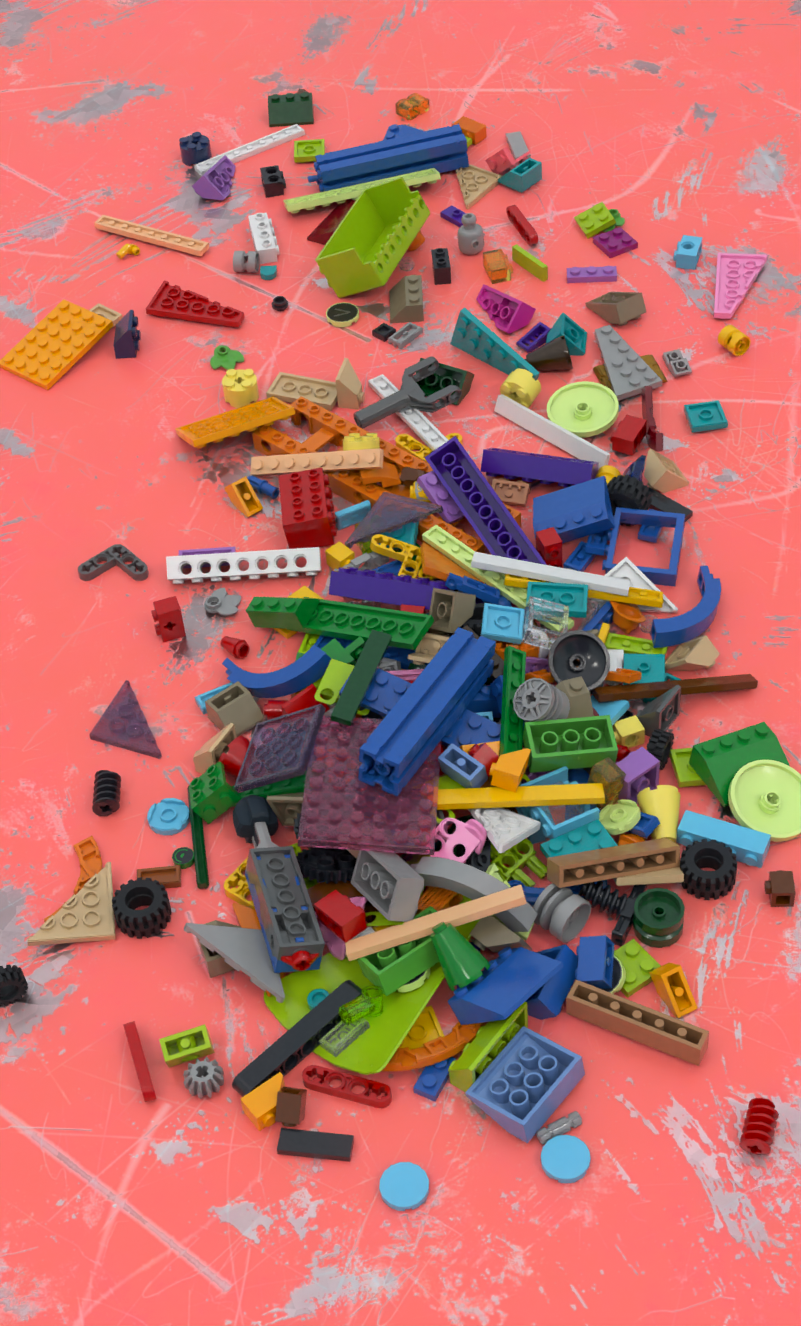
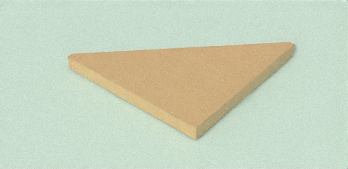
(475, 183)
(84, 916)

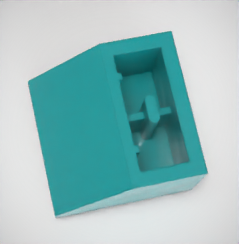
(523, 175)

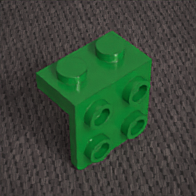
(212, 794)

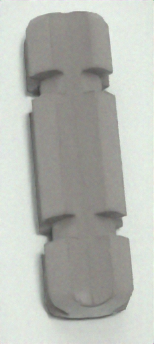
(559, 1127)

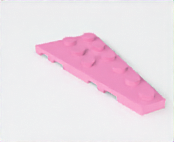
(733, 280)

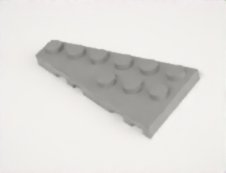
(623, 365)

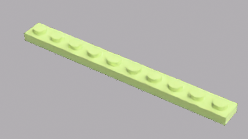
(463, 555)

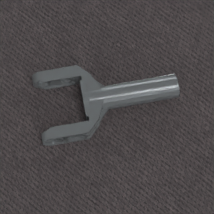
(411, 395)

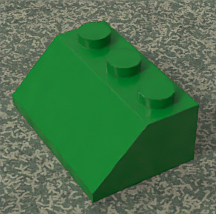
(281, 612)

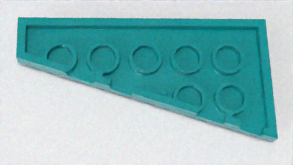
(482, 343)

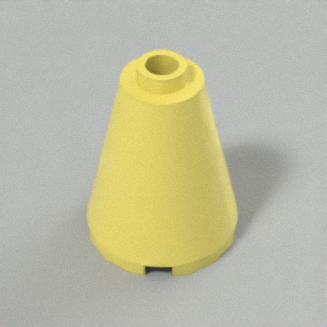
(663, 804)

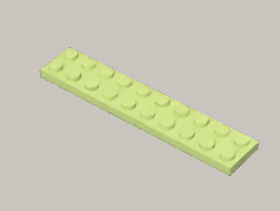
(340, 195)

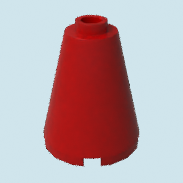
(234, 758)

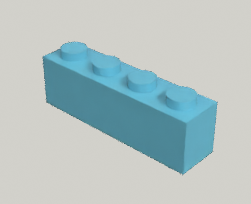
(747, 844)

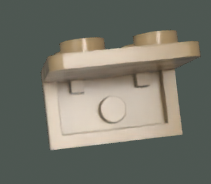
(428, 648)

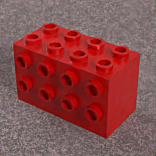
(307, 509)

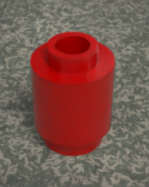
(273, 708)

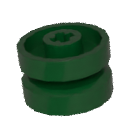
(658, 917)

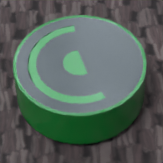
(184, 857)

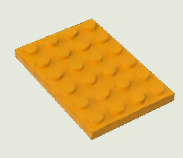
(55, 344)
(235, 421)

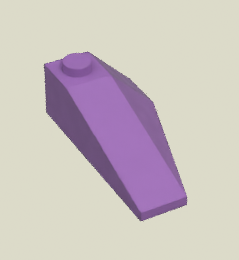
(216, 181)

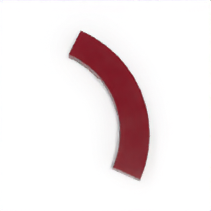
(653, 437)

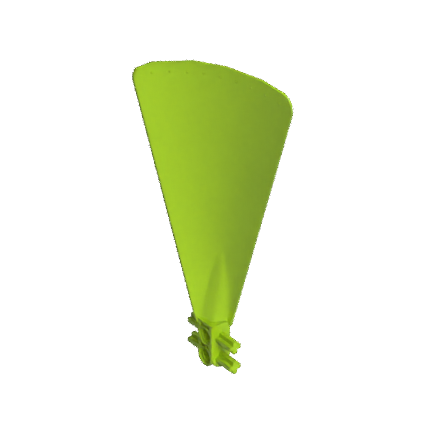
(400, 1009)

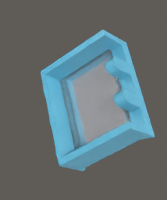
(560, 818)

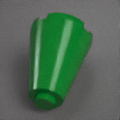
(457, 956)

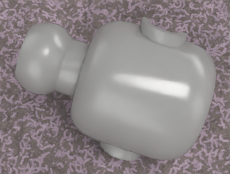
(470, 235)

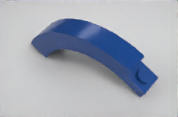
(694, 622)
(283, 681)

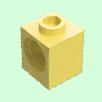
(629, 732)

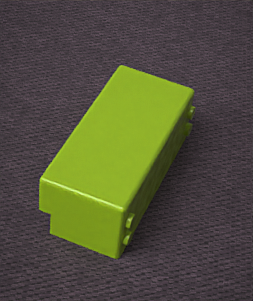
(372, 238)

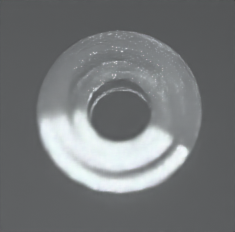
(406, 264)

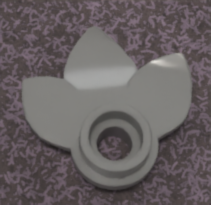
(222, 603)

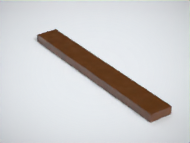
(688, 686)

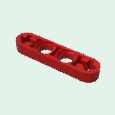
(522, 225)
(139, 1061)
(345, 1090)

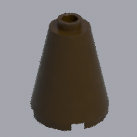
(551, 356)

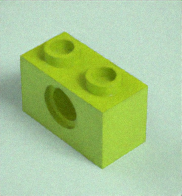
(186, 1046)

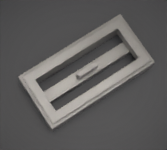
(408, 335)

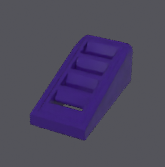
(539, 329)

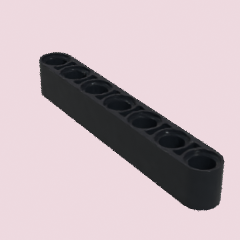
(297, 1041)

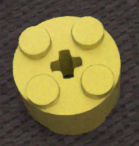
(240, 387)
(521, 387)
(357, 442)

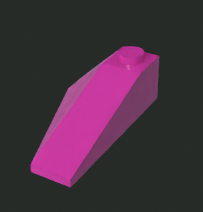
(504, 310)

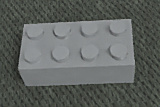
(388, 884)

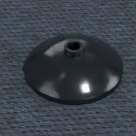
(587, 650)

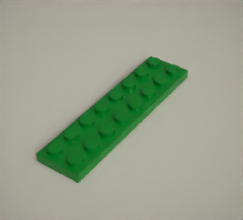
(356, 620)

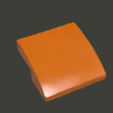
(387, 475)

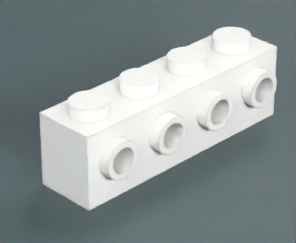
(263, 237)

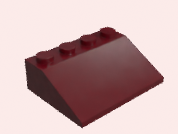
(328, 226)

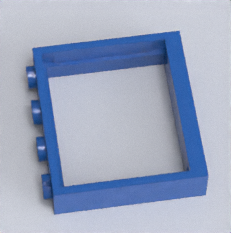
(653, 518)

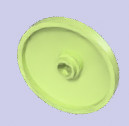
(583, 408)
(767, 799)

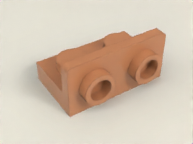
(512, 492)

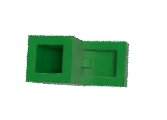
(347, 655)

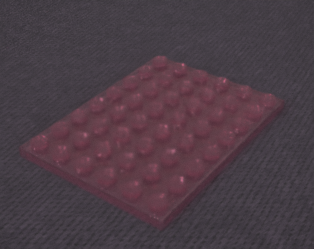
(358, 816)

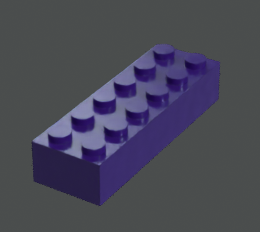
(537, 466)
(383, 587)

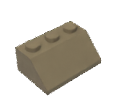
(407, 300)

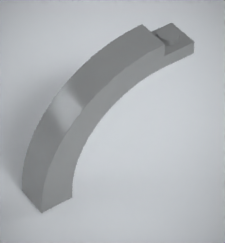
(474, 885)

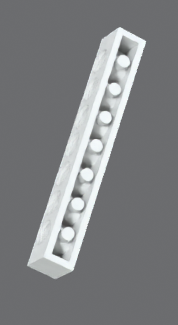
(176, 563)

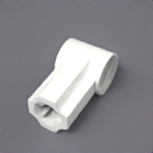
(616, 661)

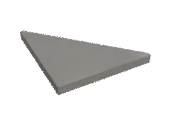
(242, 950)

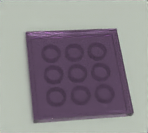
(280, 748)

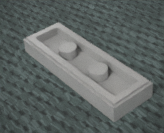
(516, 144)

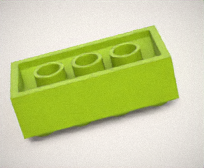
(485, 1048)

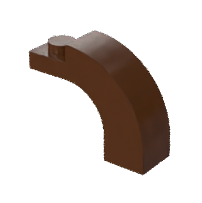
(322, 889)

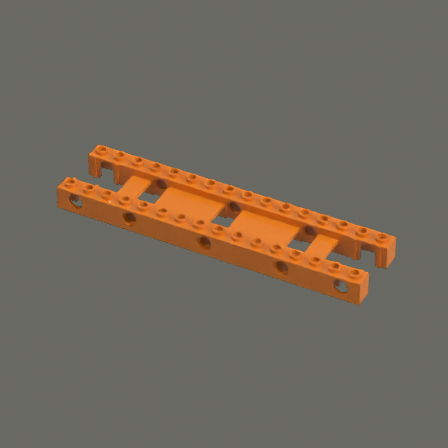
(348, 484)

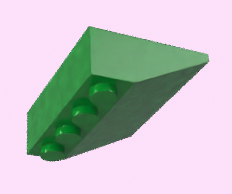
(722, 757)

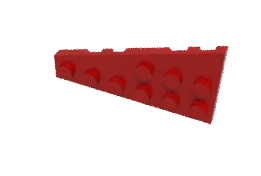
(190, 306)

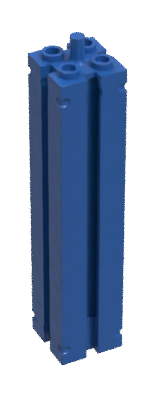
(437, 148)
(426, 711)

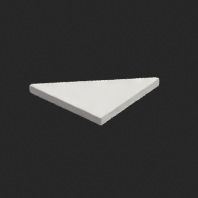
(628, 571)
(504, 826)

